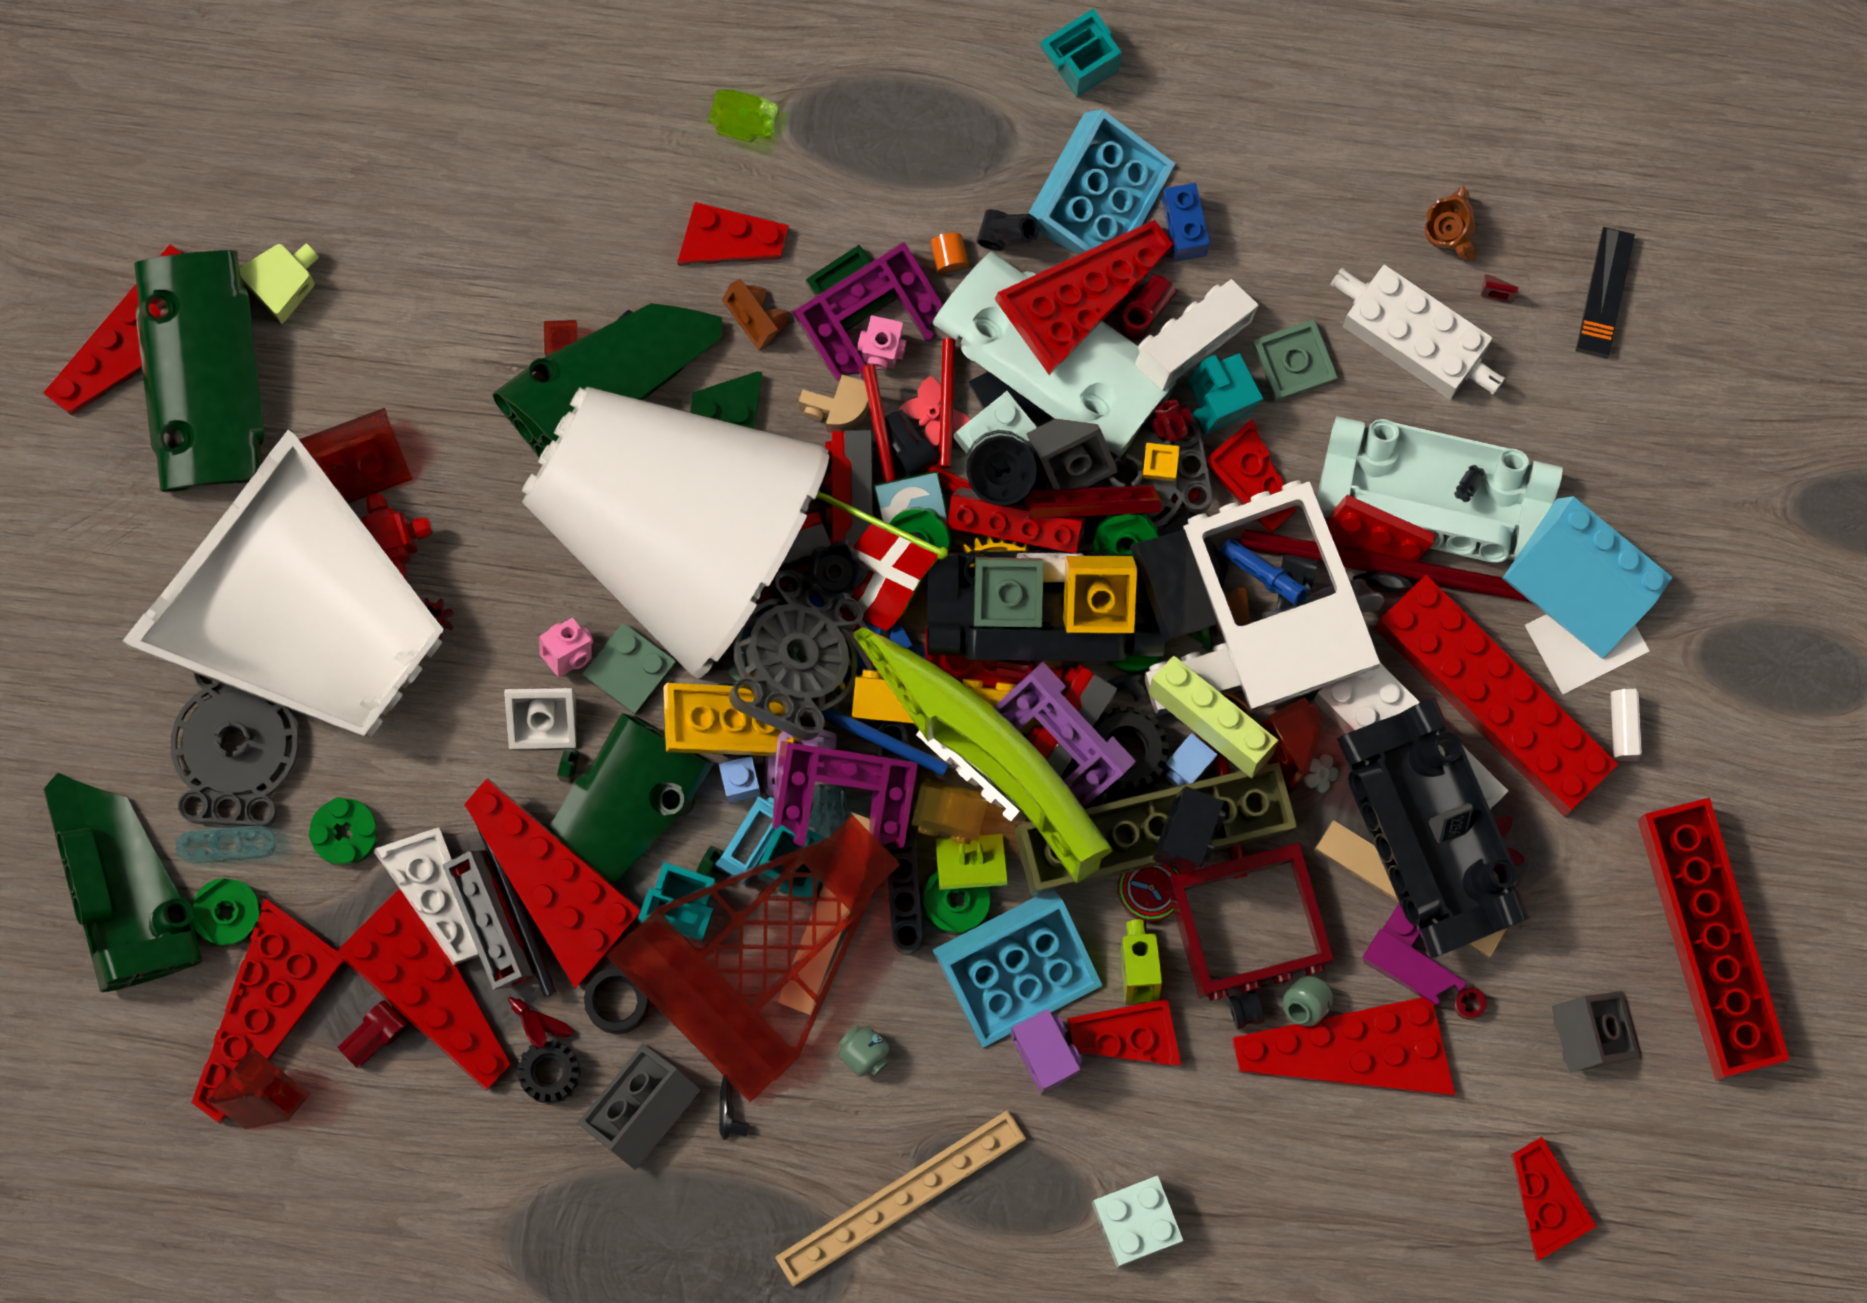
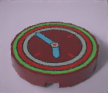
(1145, 893)

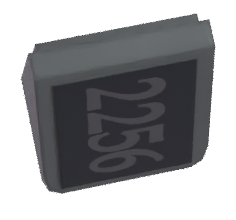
(1451, 823)

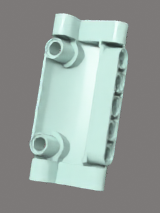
(1090, 386)
(1416, 476)

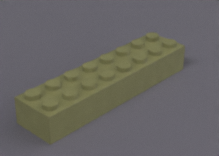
(1132, 827)

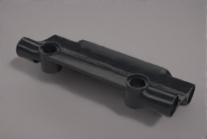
(953, 629)

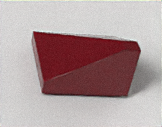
(1498, 289)

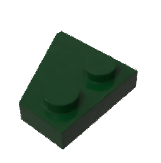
(730, 401)

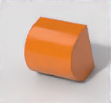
(949, 252)

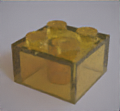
(950, 811)

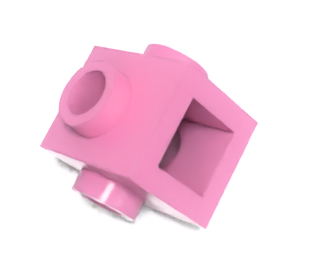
(882, 343)
(566, 647)

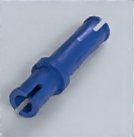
(1274, 578)

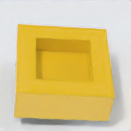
(1161, 462)

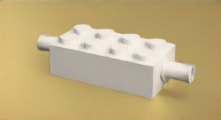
(1417, 332)

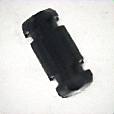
(1469, 483)

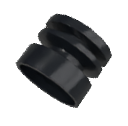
(1009, 484)

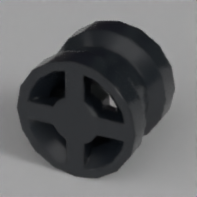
(1246, 1010)

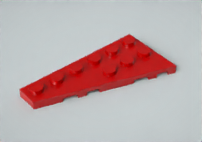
(1072, 298)
(105, 358)
(564, 894)
(420, 981)
(270, 995)
(1369, 1047)

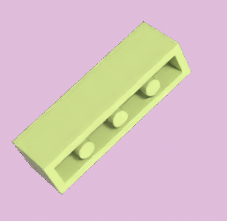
(1212, 716)

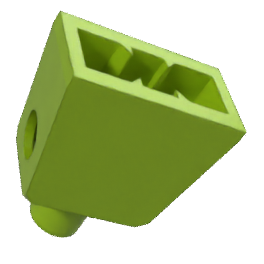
(1140, 964)

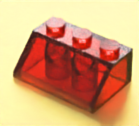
(360, 455)
(1297, 734)

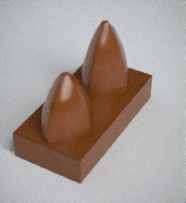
(745, 306)

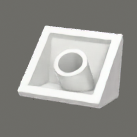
(541, 718)

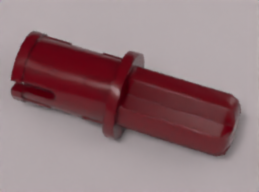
(1018, 671)

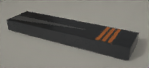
(1605, 292)

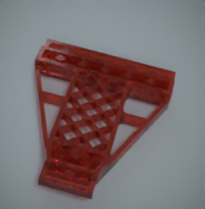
(706, 1004)

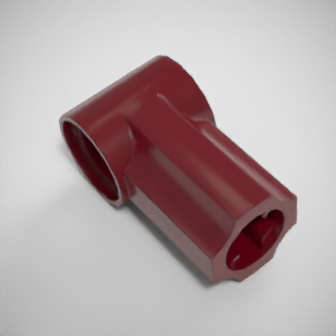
(1147, 306)
(379, 1028)

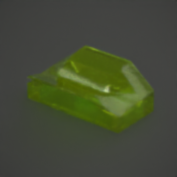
(743, 115)

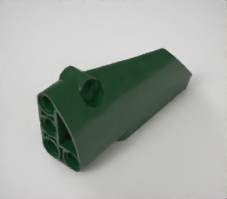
(622, 358)
(626, 798)
(118, 887)

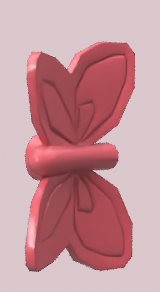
(927, 409)

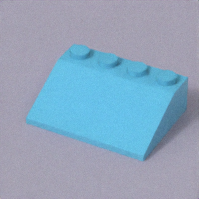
(1099, 184)
(1586, 576)
(1017, 966)

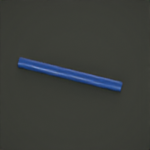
(886, 741)

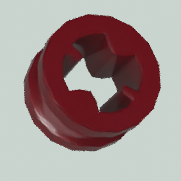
(1479, 1000)

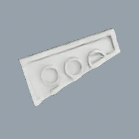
(975, 777)
(419, 873)

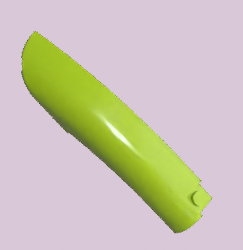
(990, 743)

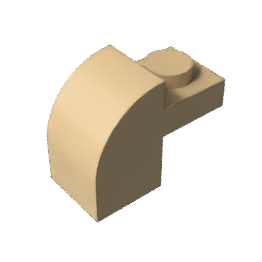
(843, 411)

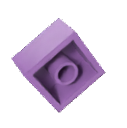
(1045, 1051)

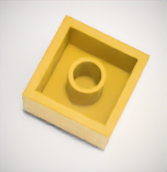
(1100, 594)

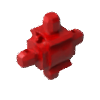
(394, 531)

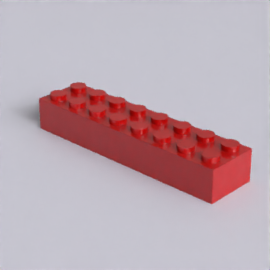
(1495, 695)
(1713, 939)

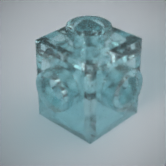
(827, 809)

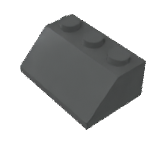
(639, 1106)

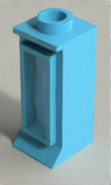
(750, 840)

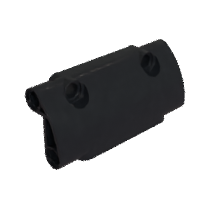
(1398, 788)

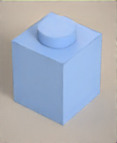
(1189, 762)
(739, 779)

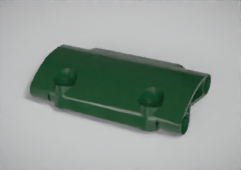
(199, 369)

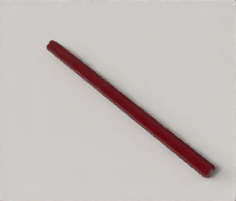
(1377, 562)

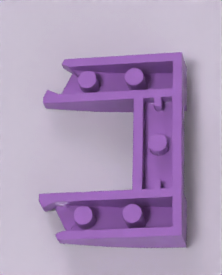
(1098, 760)

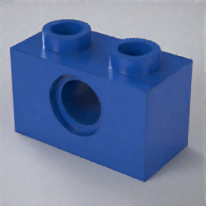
(1185, 222)

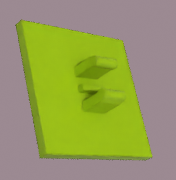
(971, 864)

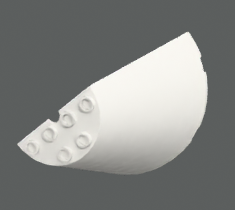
(675, 513)
(294, 602)

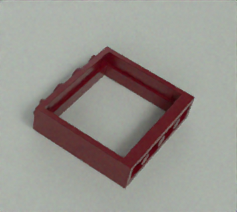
(1251, 980)

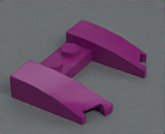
(891, 270)
(804, 764)
(1395, 958)

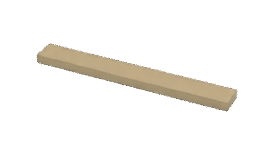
(900, 1198)

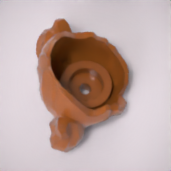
(1454, 213)

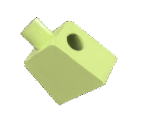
(280, 278)

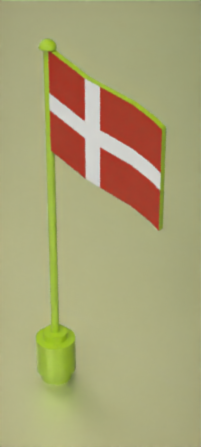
(895, 567)

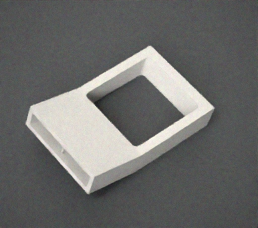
(1300, 646)

